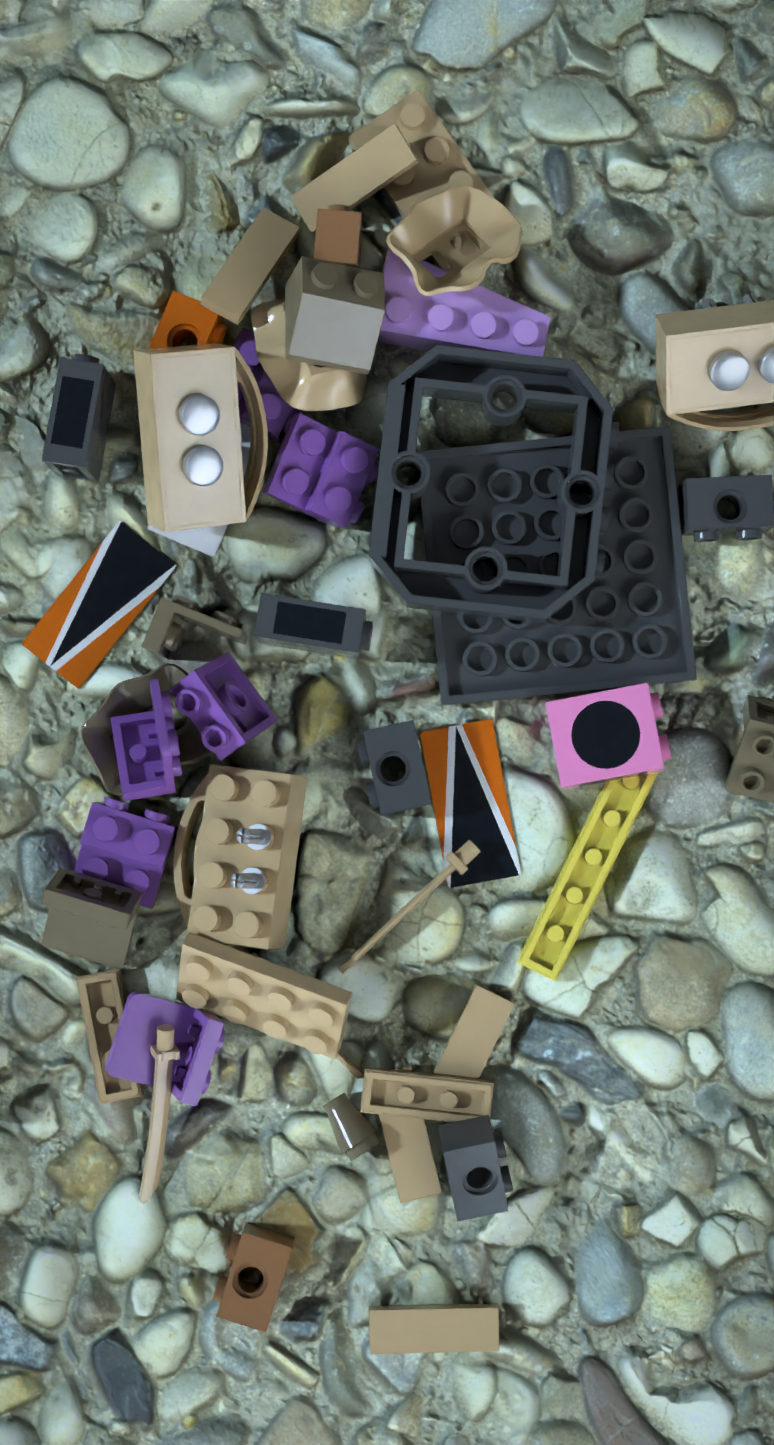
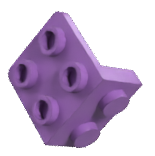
(147, 748)
(196, 1035)

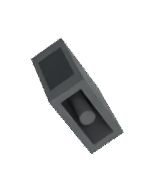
(79, 418)
(312, 626)

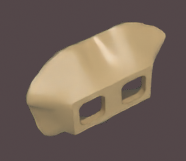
(440, 219)
(297, 382)

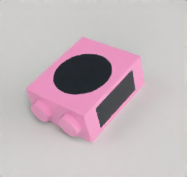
(607, 736)

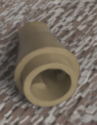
(351, 1128)

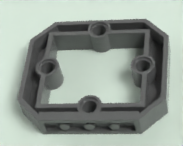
(533, 384)

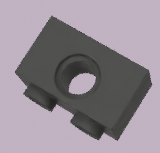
(749, 495)
(401, 742)
(473, 1167)

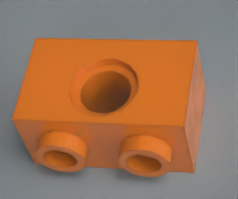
(187, 319)

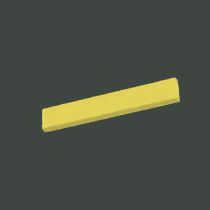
(584, 874)

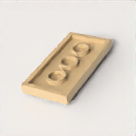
(439, 157)
(262, 995)

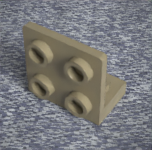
(166, 629)
(754, 760)
(90, 917)

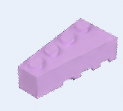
(454, 318)

